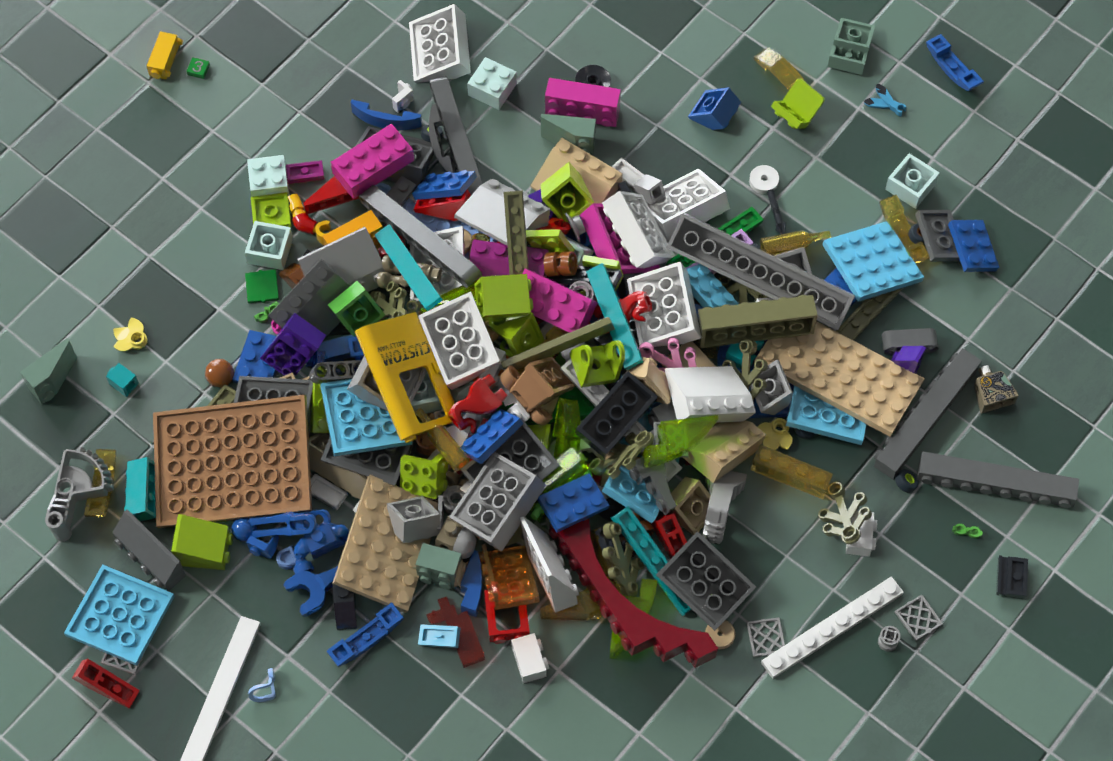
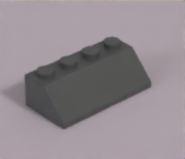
(148, 551)

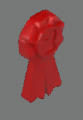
(557, 224)

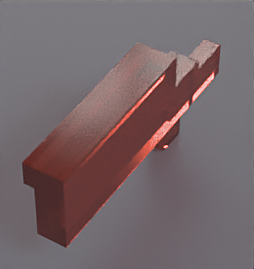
(469, 646)

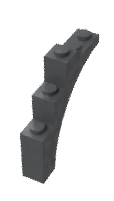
(656, 475)

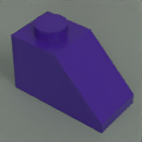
(909, 357)

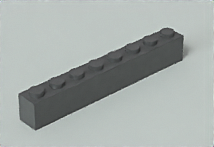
(927, 413)
(998, 480)

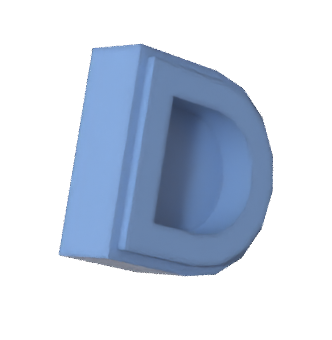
(285, 558)

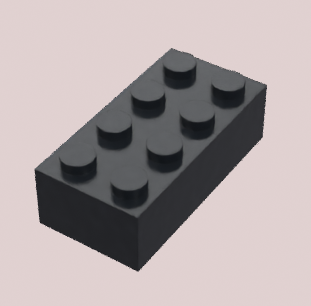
(616, 414)

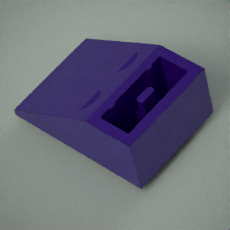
(293, 346)

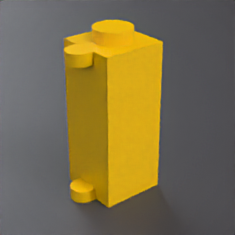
(163, 55)

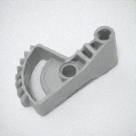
(721, 495)
(62, 505)

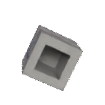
(650, 188)

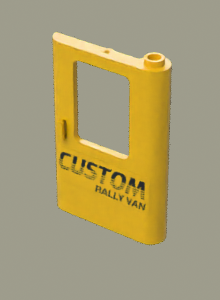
(395, 348)

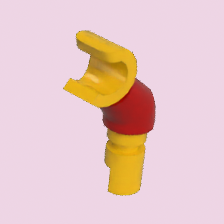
(303, 222)

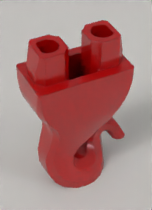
(629, 306)
(478, 401)

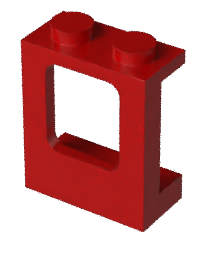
(502, 636)

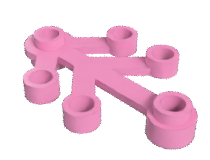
(676, 362)

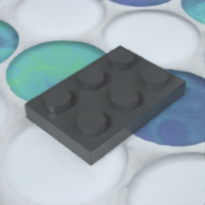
(937, 234)

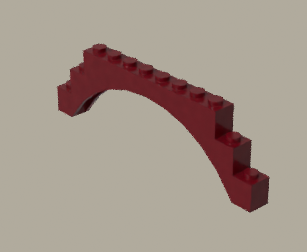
(633, 626)

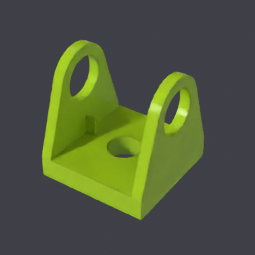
(519, 333)
(604, 357)

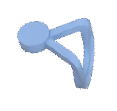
(267, 697)

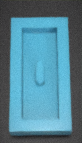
(439, 636)

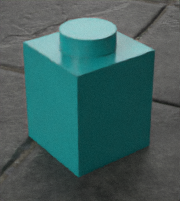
(122, 379)

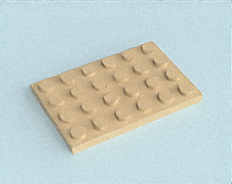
(374, 558)

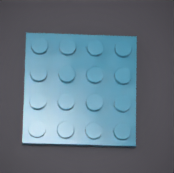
(872, 261)
(819, 417)
(356, 424)
(119, 615)

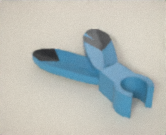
(885, 102)

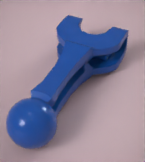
(296, 524)
(315, 584)

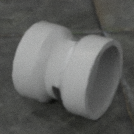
(886, 642)

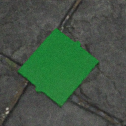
(261, 286)

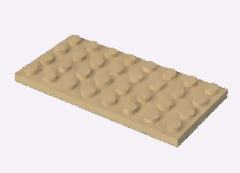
(846, 376)

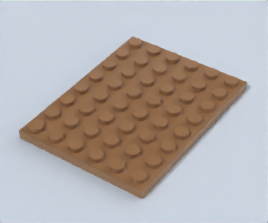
(232, 460)

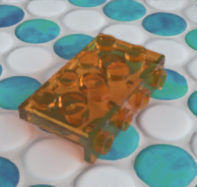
(508, 577)

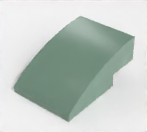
(851, 46)

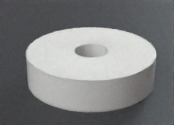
(763, 172)

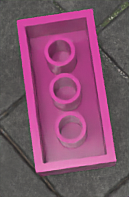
(583, 101)
(372, 161)
(558, 303)

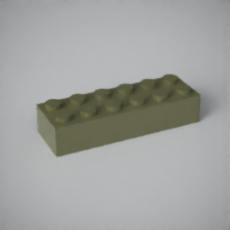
(757, 321)

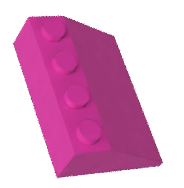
(605, 240)

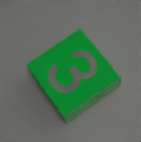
(198, 68)

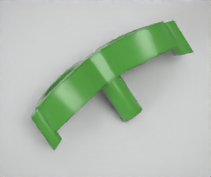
(262, 317)
(973, 532)

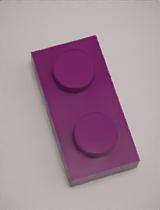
(305, 172)

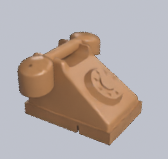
(537, 386)

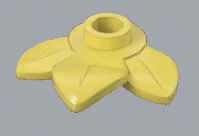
(128, 335)
(774, 437)

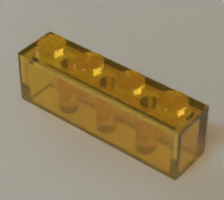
(791, 471)

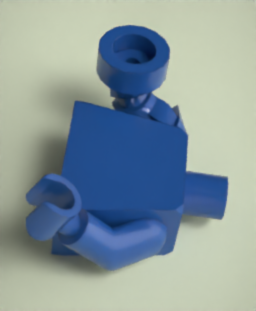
(318, 543)

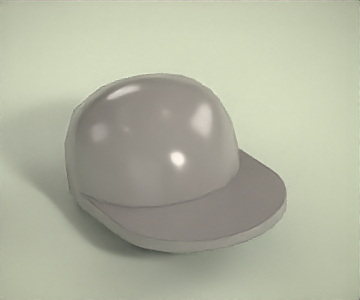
(465, 543)

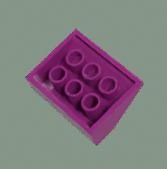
(493, 260)

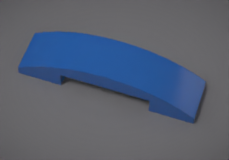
(951, 65)
(379, 119)
(366, 637)

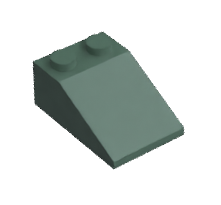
(573, 129)
(48, 372)

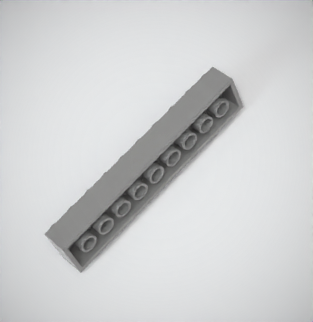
(757, 268)

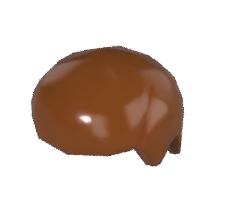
(219, 373)

